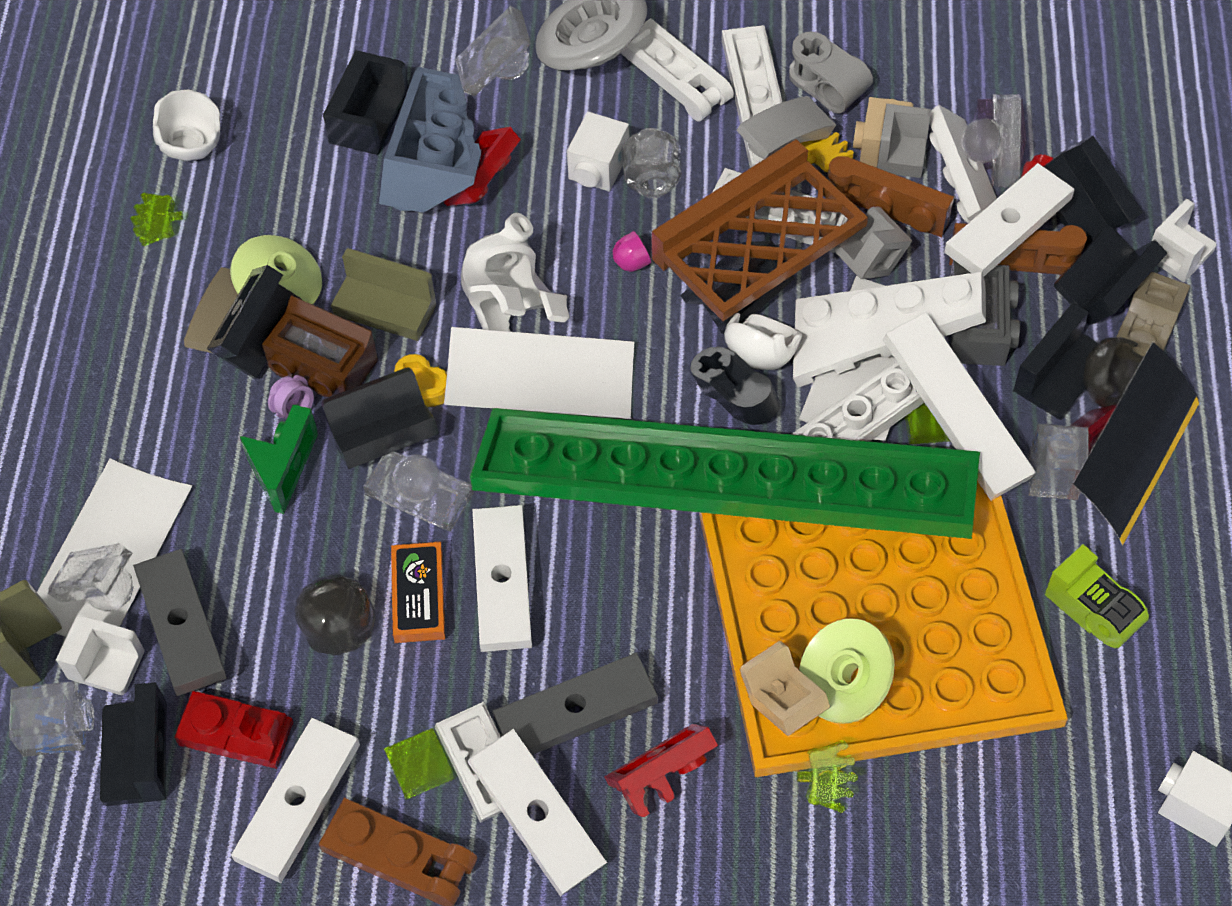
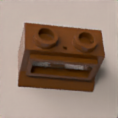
(320, 348)

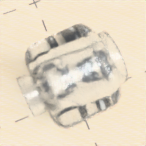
(652, 162)

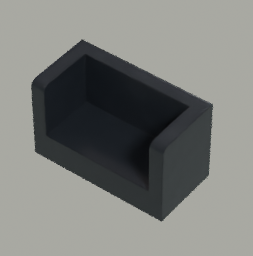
(366, 102)

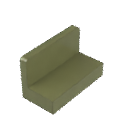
(385, 295)
(23, 623)

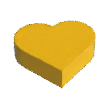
(429, 379)

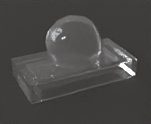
(495, 53)
(997, 140)
(419, 489)
(96, 576)

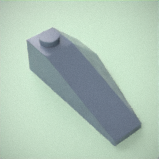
(431, 145)

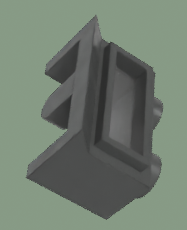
(991, 340)

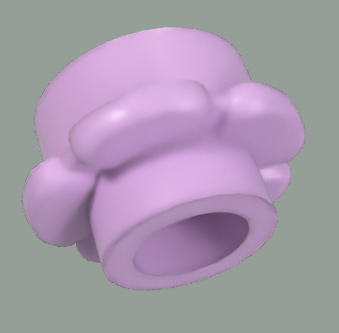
(288, 392)

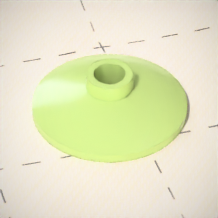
(301, 271)
(834, 657)

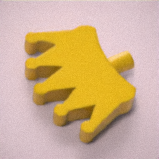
(824, 150)

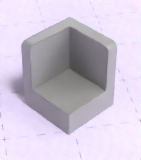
(904, 140)
(874, 248)

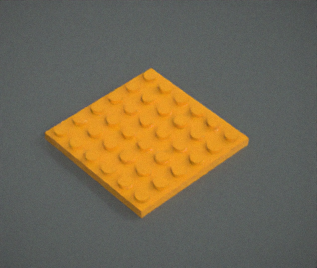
(949, 606)

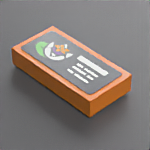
(418, 592)

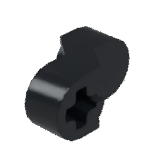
(735, 385)

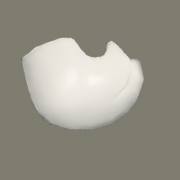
(186, 125)
(762, 341)

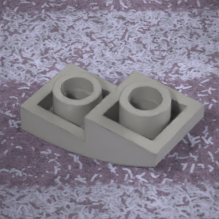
(783, 124)

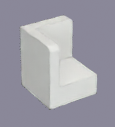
(1184, 245)
(100, 655)

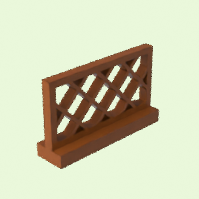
(729, 209)

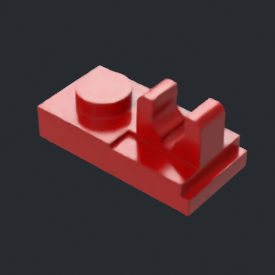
(233, 729)
(678, 753)

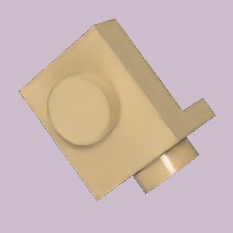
(869, 133)
(782, 690)

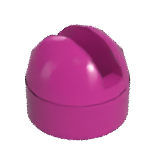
(630, 253)

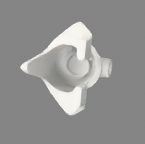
(502, 278)

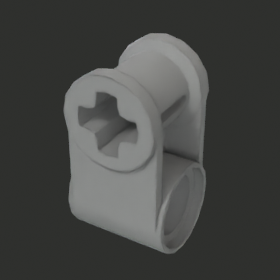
(831, 76)

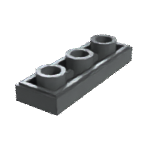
(172, 601)
(603, 694)

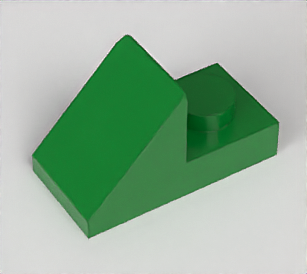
(281, 463)

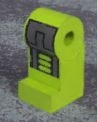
(1096, 599)

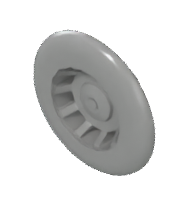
(588, 32)

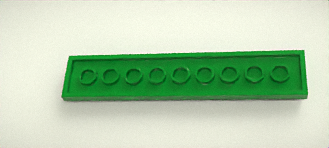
(729, 472)

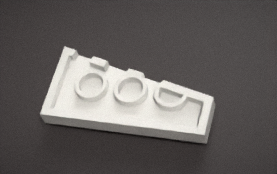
(853, 323)

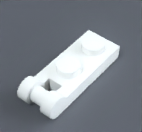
(677, 70)

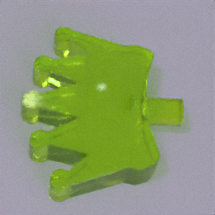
(155, 218)
(826, 776)

